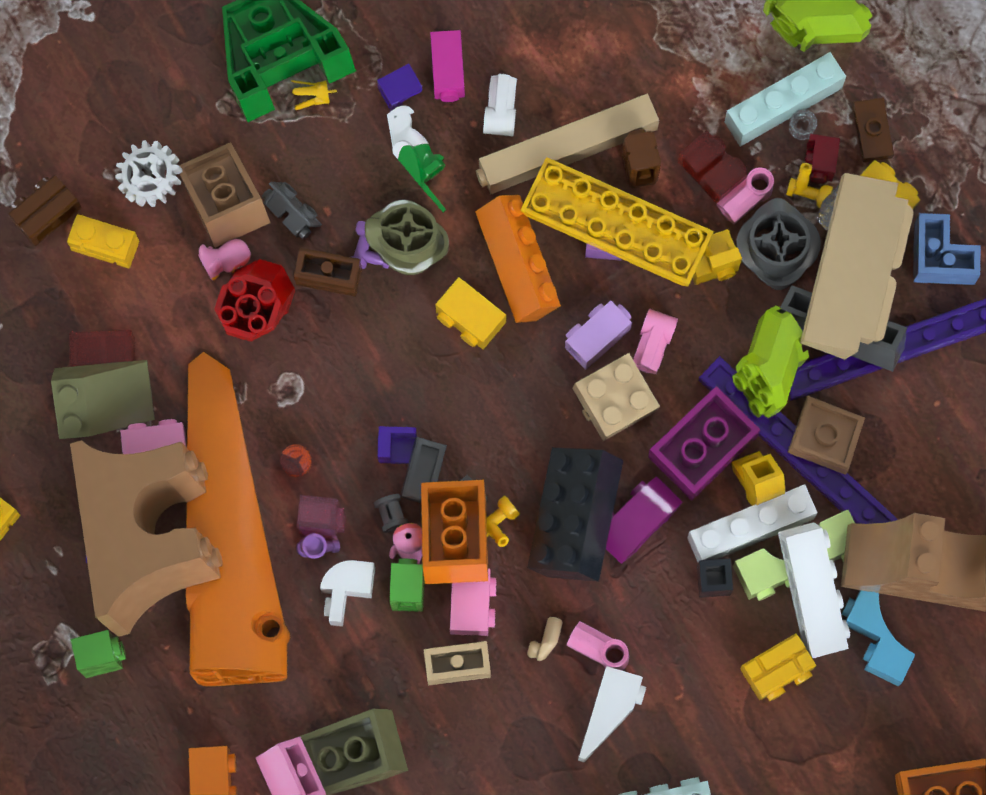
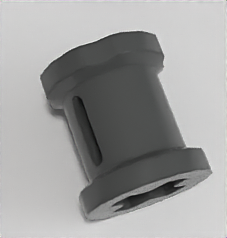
(390, 512)

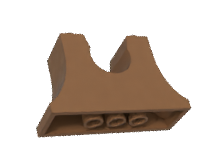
(119, 511)
(917, 561)

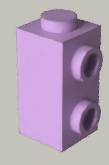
(598, 334)

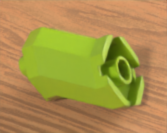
(819, 21)
(771, 363)

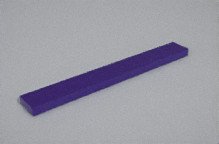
(920, 339)
(778, 432)

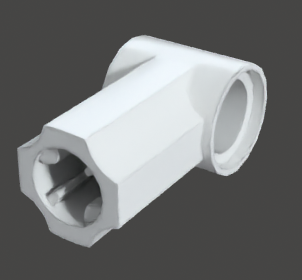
(500, 113)

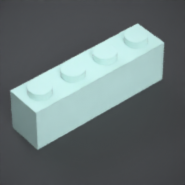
(784, 98)

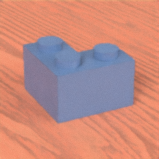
(939, 260)

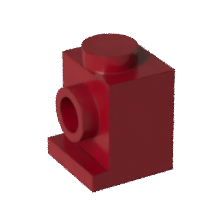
(822, 157)

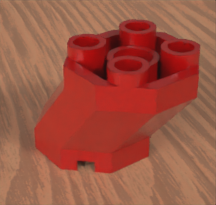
(254, 300)

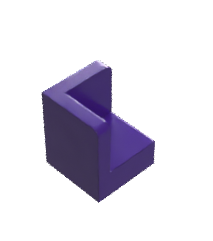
(399, 86)
(395, 444)

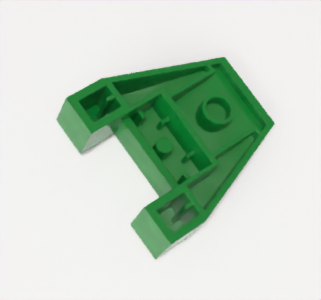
(273, 42)

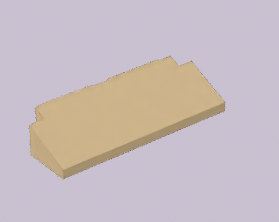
(854, 272)

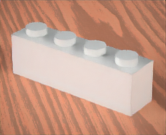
(752, 525)
(814, 590)

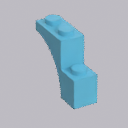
(886, 658)

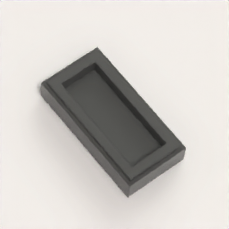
(422, 467)

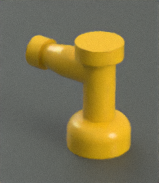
(800, 186)
(505, 510)

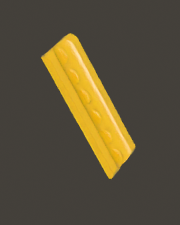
(616, 222)

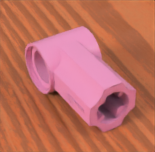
(745, 196)
(656, 334)
(596, 645)

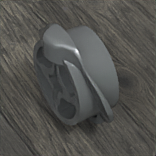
(805, 238)

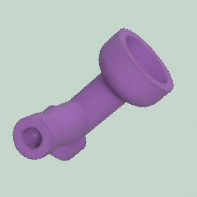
(362, 249)
(315, 546)

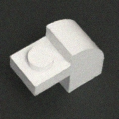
(345, 580)

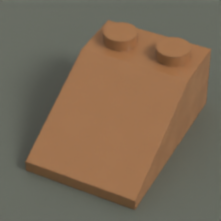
(223, 195)

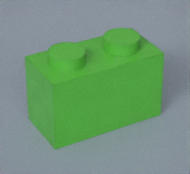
(407, 586)
(98, 653)

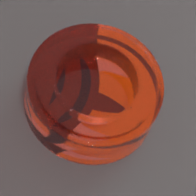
(296, 460)

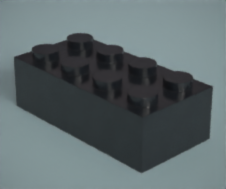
(575, 514)

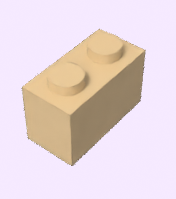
(457, 663)

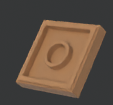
(826, 435)

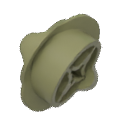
(406, 237)

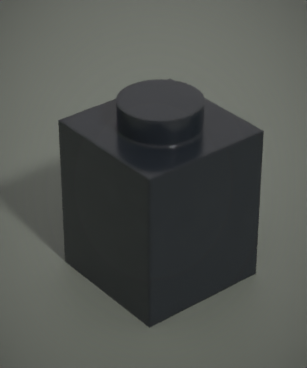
(714, 578)

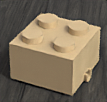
(615, 397)

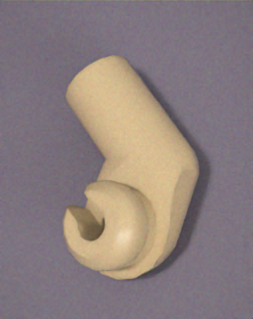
(549, 640)

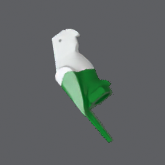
(414, 151)

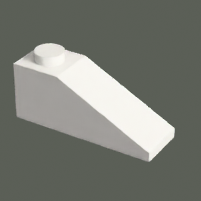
(613, 704)

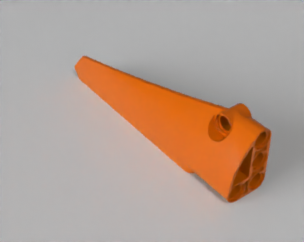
(239, 608)

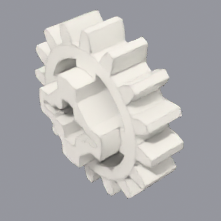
(156, 161)

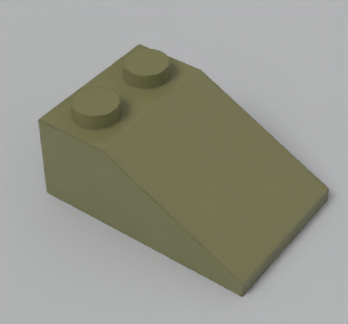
(101, 397)
(356, 751)

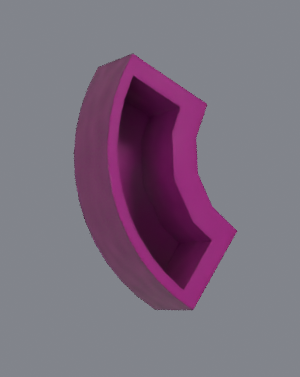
(640, 518)

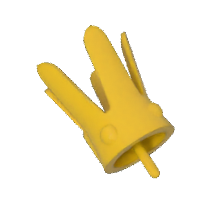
(319, 90)

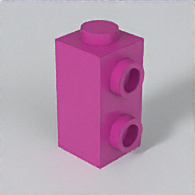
(447, 65)

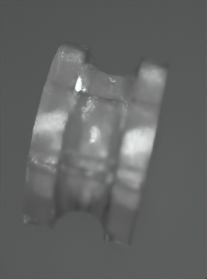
(806, 115)

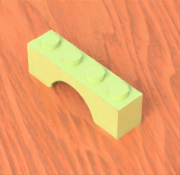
(763, 572)

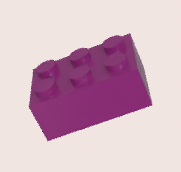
(703, 443)

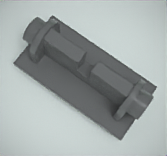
(300, 215)

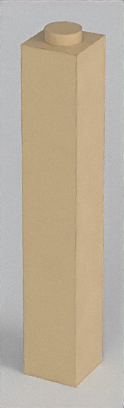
(566, 143)

